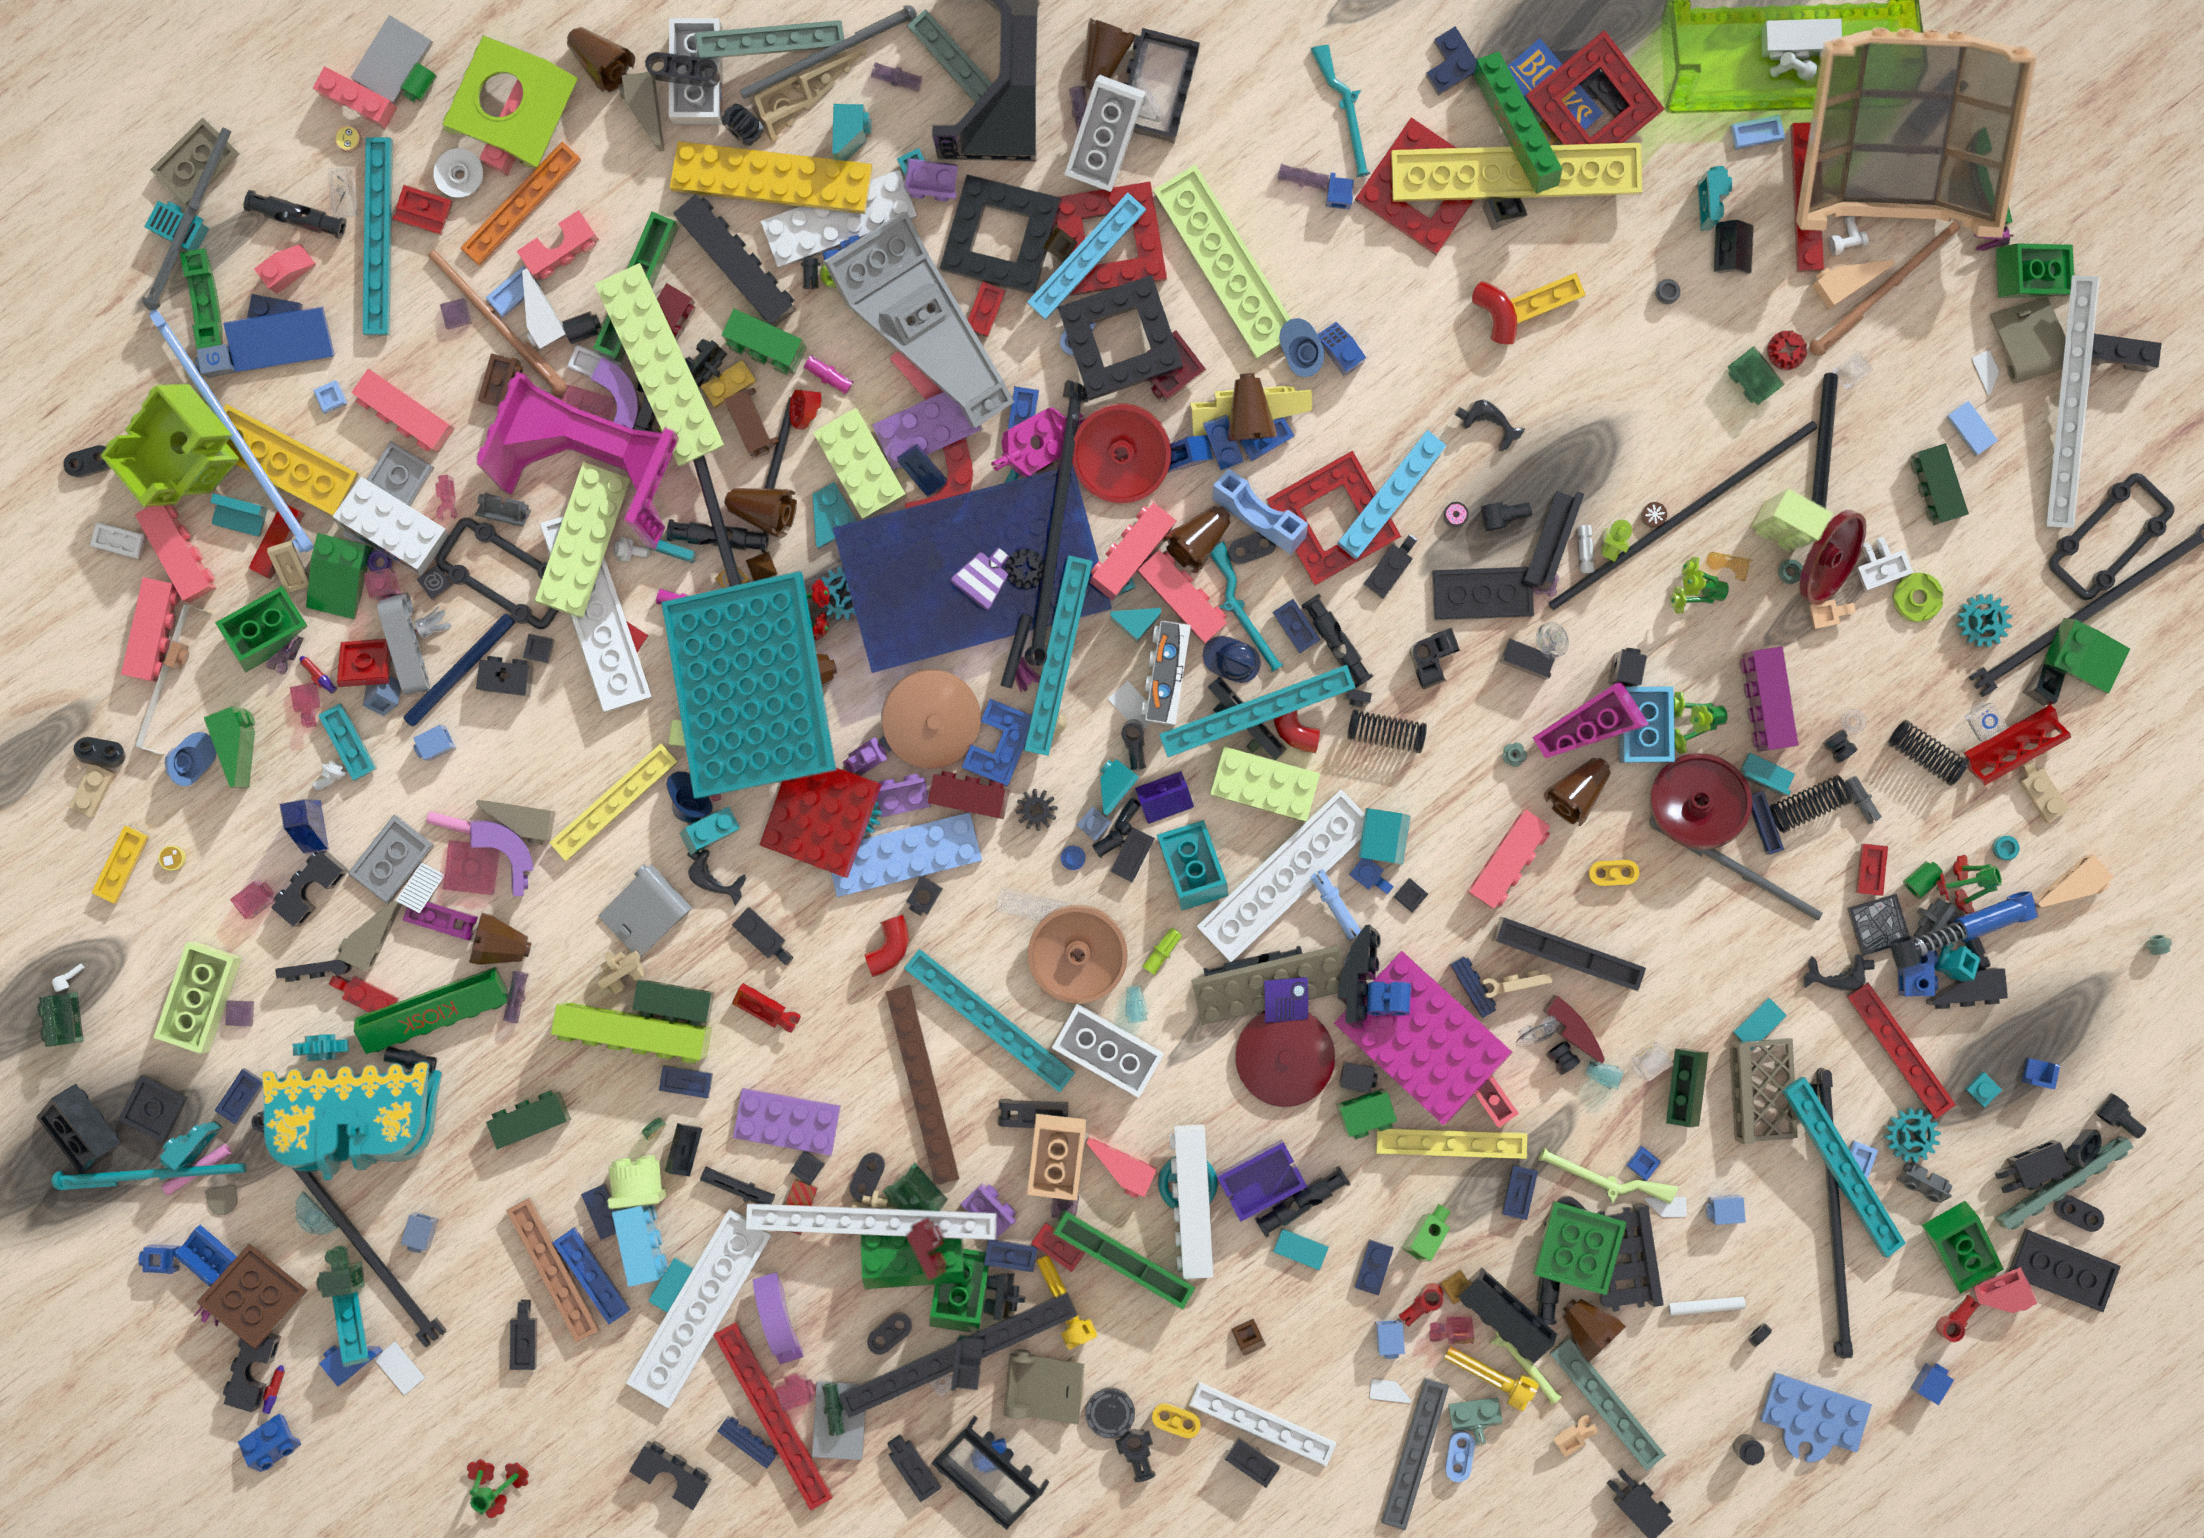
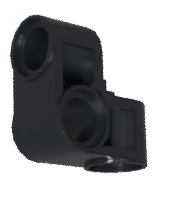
(1439, 645)

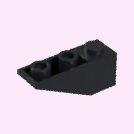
(1987, 986)

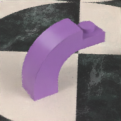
(618, 383)
(495, 835)
(775, 1318)

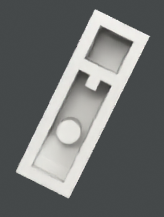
(540, 317)

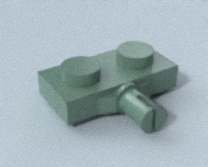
(1475, 1416)

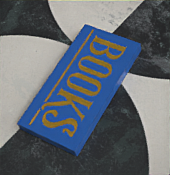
(1535, 66)

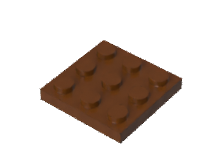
(252, 1296)

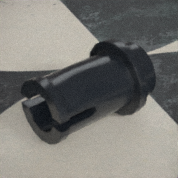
(810, 271)
(1108, 843)

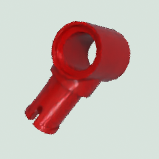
(1422, 1305)
(1959, 1318)

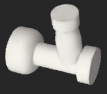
(1805, 69)
(1855, 238)

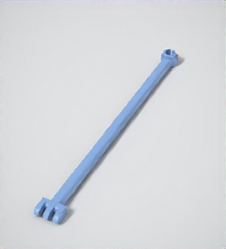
(302, 541)

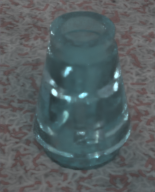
(1135, 1006)
(1605, 1074)

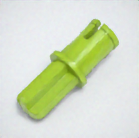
(1162, 951)

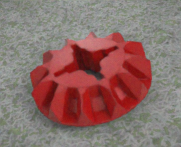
(1782, 360)

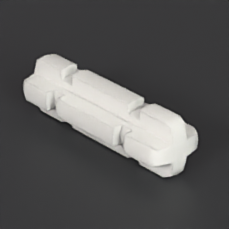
(1585, 549)

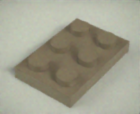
(186, 160)

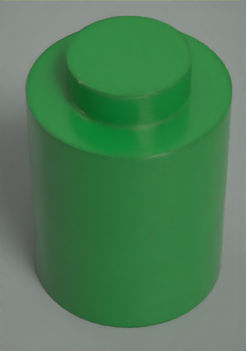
(417, 83)
(1923, 879)

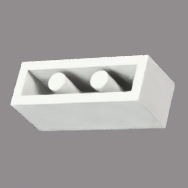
(1799, 37)

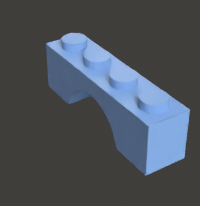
(1237, 497)

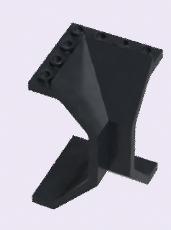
(1004, 117)

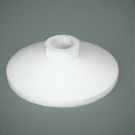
(453, 162)

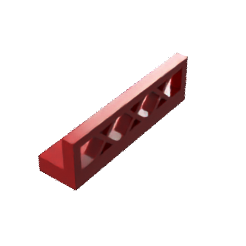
(2012, 742)

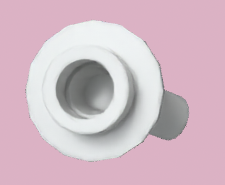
(624, 549)
(331, 772)

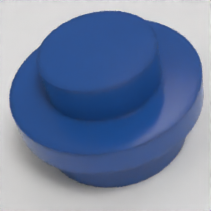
(1073, 857)

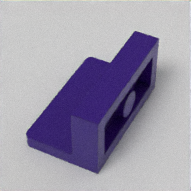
(1164, 797)

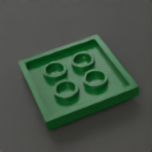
(1579, 1248)

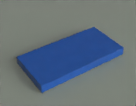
(279, 339)

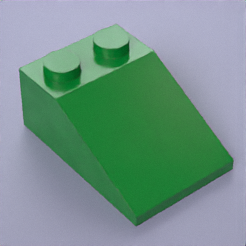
(2034, 270)
(337, 575)
(261, 628)
(2086, 654)
(234, 743)
(1963, 1246)
(961, 1304)

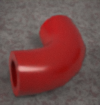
(1501, 310)
(1296, 734)
(893, 948)

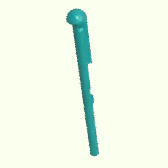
(63, 1182)

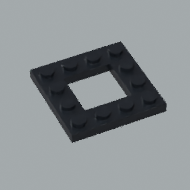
(981, 192)
(1106, 380)

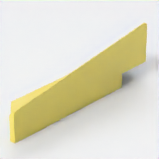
(1281, 400)

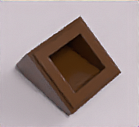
(1248, 1337)

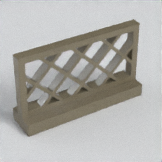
(1743, 1090)

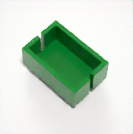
(763, 342)

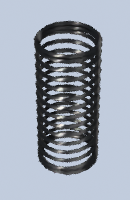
(1900, 733)
(1420, 735)
(1783, 815)

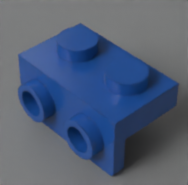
(204, 1255)
(268, 1444)

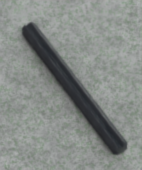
(1825, 438)

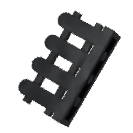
(1646, 1267)

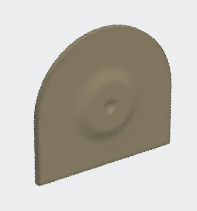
(222, 1199)

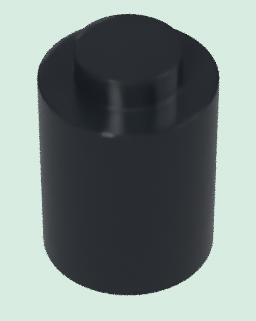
(582, 327)
(1748, 1449)

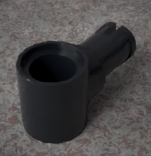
(1498, 515)
(1134, 745)
(2116, 1112)

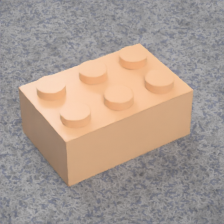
(1056, 1157)

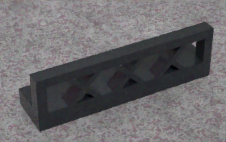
(1553, 540)

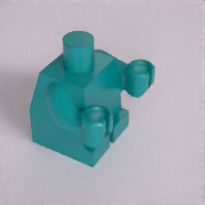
(1958, 963)

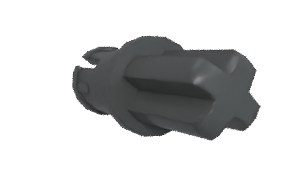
(1862, 800)

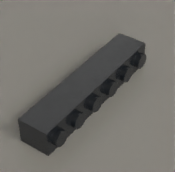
(734, 261)
(1569, 953)

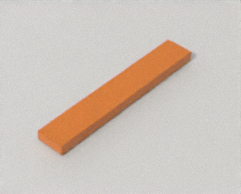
(520, 203)

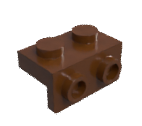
(497, 377)

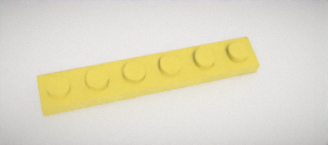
(613, 802)
(1452, 1143)

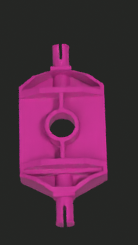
(1016, 446)

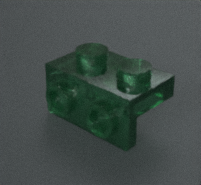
(1755, 376)

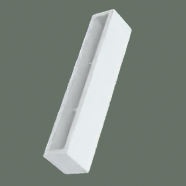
(1192, 1200)

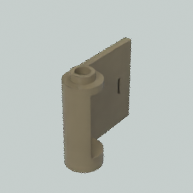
(2033, 342)
(1040, 1388)

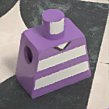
(982, 577)

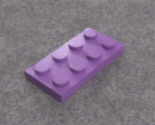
(929, 424)
(786, 1121)

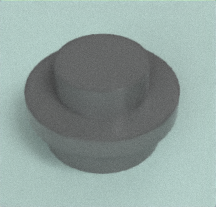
(1667, 291)

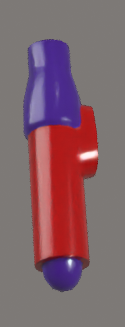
(317, 675)
(271, 1391)

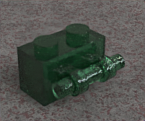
(60, 1019)
(914, 1191)
(342, 1276)

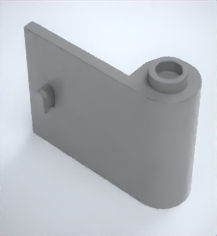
(647, 908)

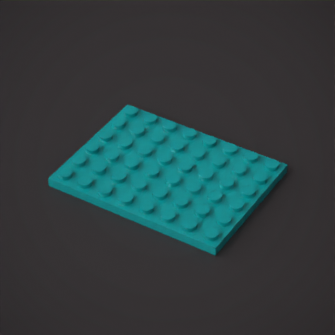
(748, 685)

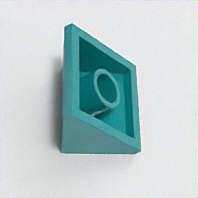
(1135, 622)
(1384, 836)

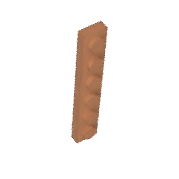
(552, 1270)

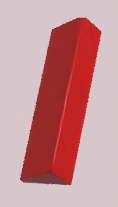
(276, 534)

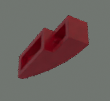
(1574, 1028)

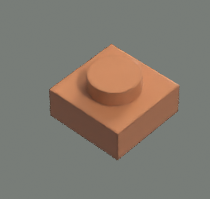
(177, 655)

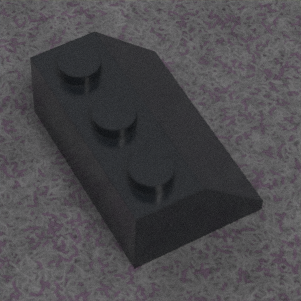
(78, 1128)

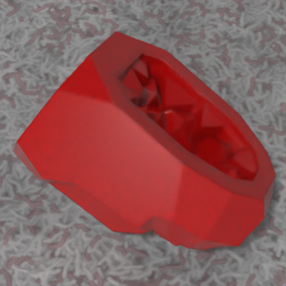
(804, 408)

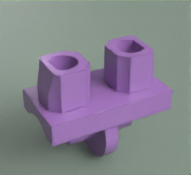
(865, 757)

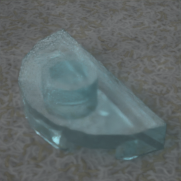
(312, 1217)

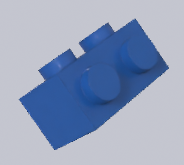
(1920, 978)

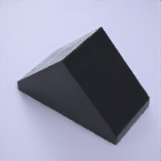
(1503, 211)
(2045, 685)

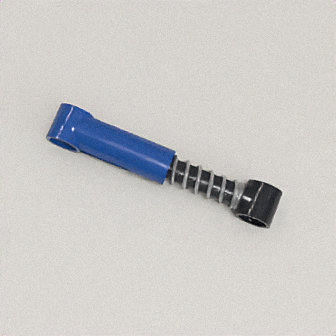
(2016, 909)

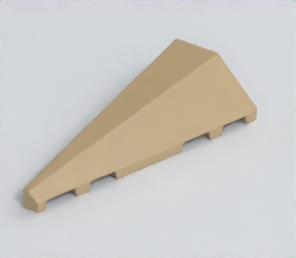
(784, 101)

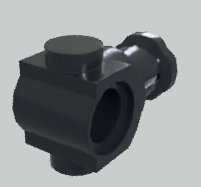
(1138, 1454)

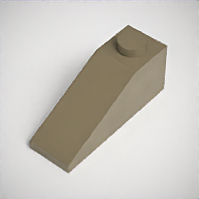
(641, 96)
(525, 821)
(366, 942)

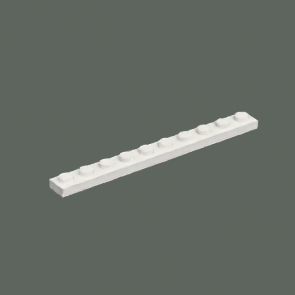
(2073, 401)
(867, 1220)

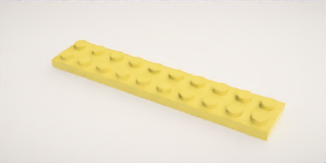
(1497, 173)

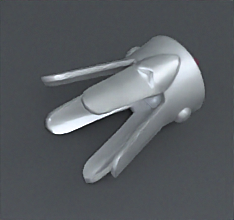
(426, 627)

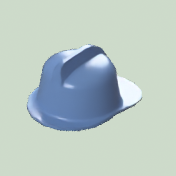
(1301, 347)
(190, 759)

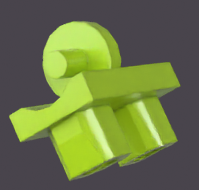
(1616, 539)

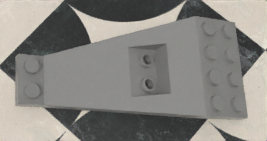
(892, 278)

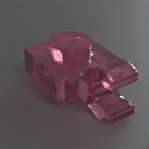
(446, 491)
(305, 700)
(1457, 1330)

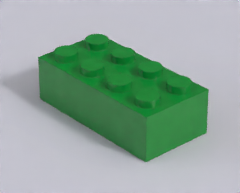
(891, 1262)

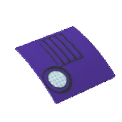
(1286, 999)

